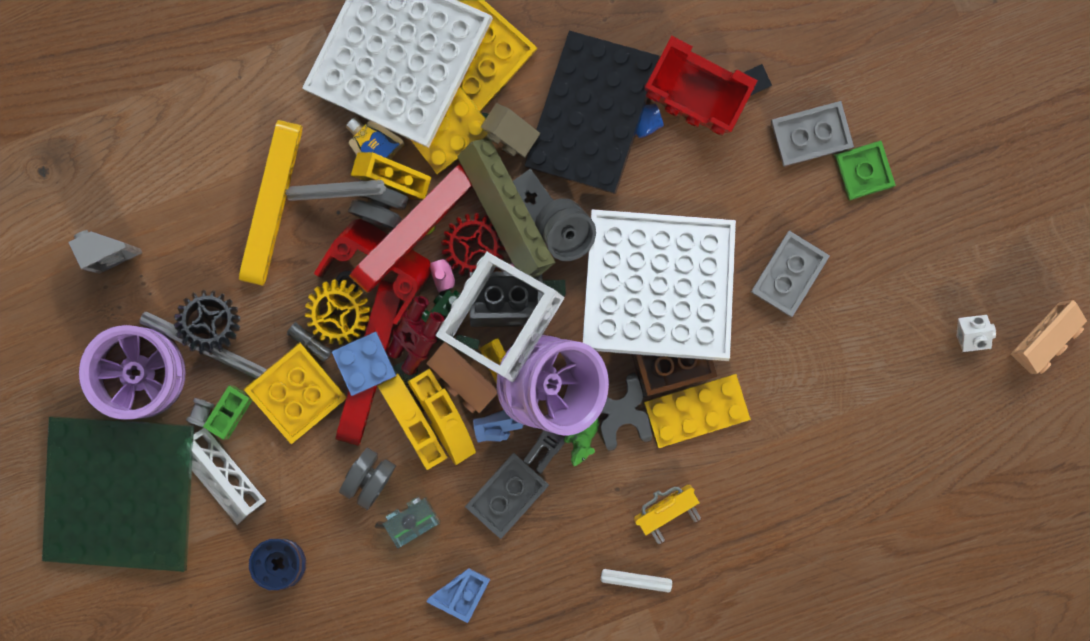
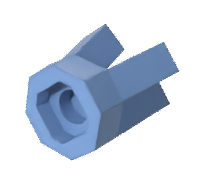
(495, 427)

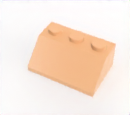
(1050, 337)

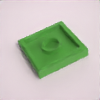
(865, 170)

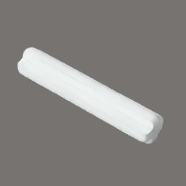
(636, 580)

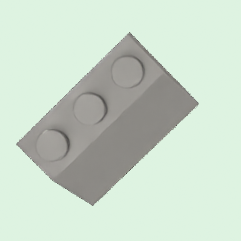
(99, 252)

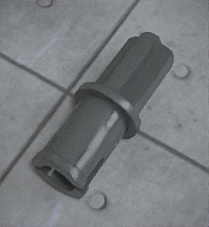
(309, 341)

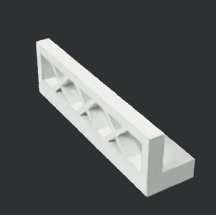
(216, 478)

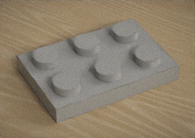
(812, 133)
(790, 273)

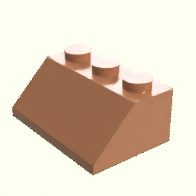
(461, 378)

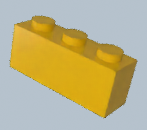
(396, 176)

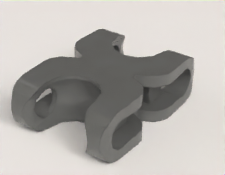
(624, 412)

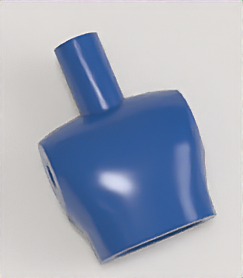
(650, 121)

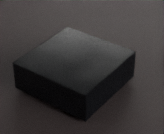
(763, 80)

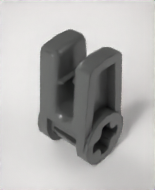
(553, 448)

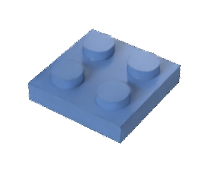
(364, 363)

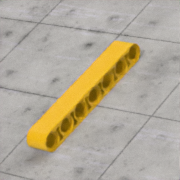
(270, 202)

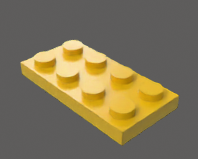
(697, 411)

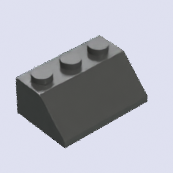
(504, 302)

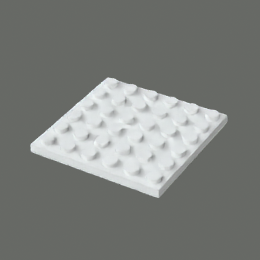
(398, 61)
(660, 285)

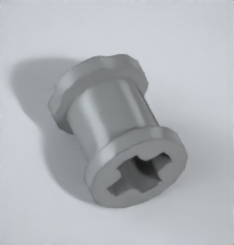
(200, 412)

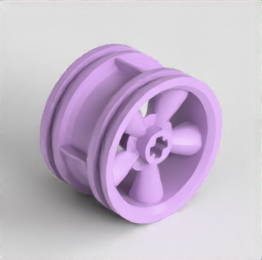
(96, 368)
(541, 381)

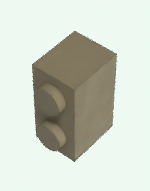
(510, 130)

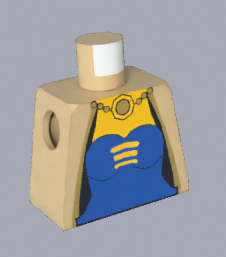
(373, 139)

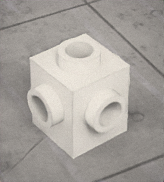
(975, 333)

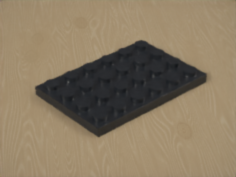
(592, 112)

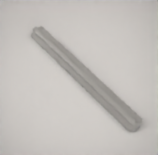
(225, 356)

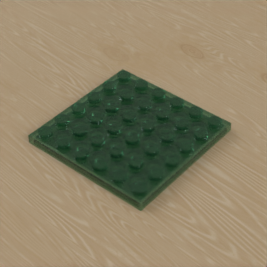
(117, 493)

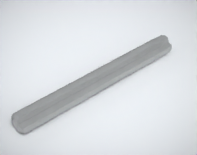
(335, 190)

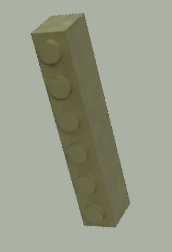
(505, 208)

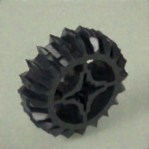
(198, 326)

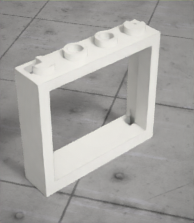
(528, 336)

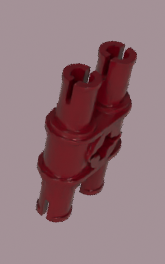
(415, 335)

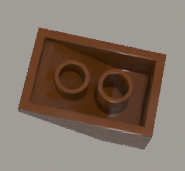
(666, 373)

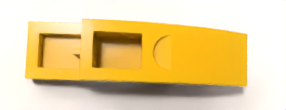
(443, 415)
(412, 421)

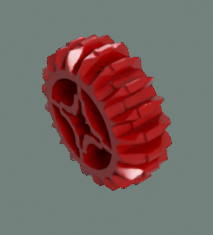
(454, 237)

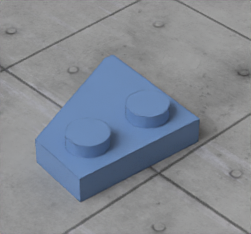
(461, 594)

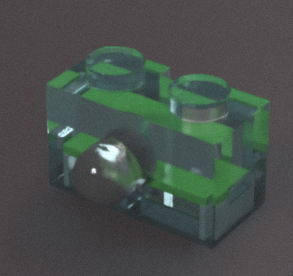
(411, 522)

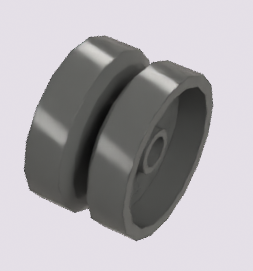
(377, 208)
(566, 229)
(365, 477)

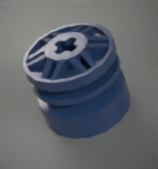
(264, 568)

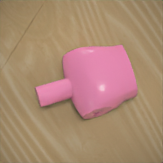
(442, 275)

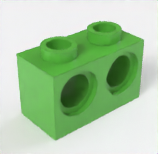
(228, 412)

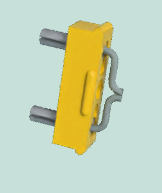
(667, 509)

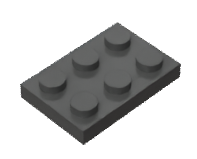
(507, 495)

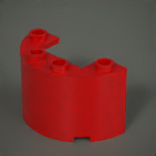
(698, 88)

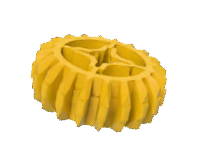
(333, 302)

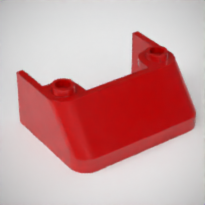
(360, 235)

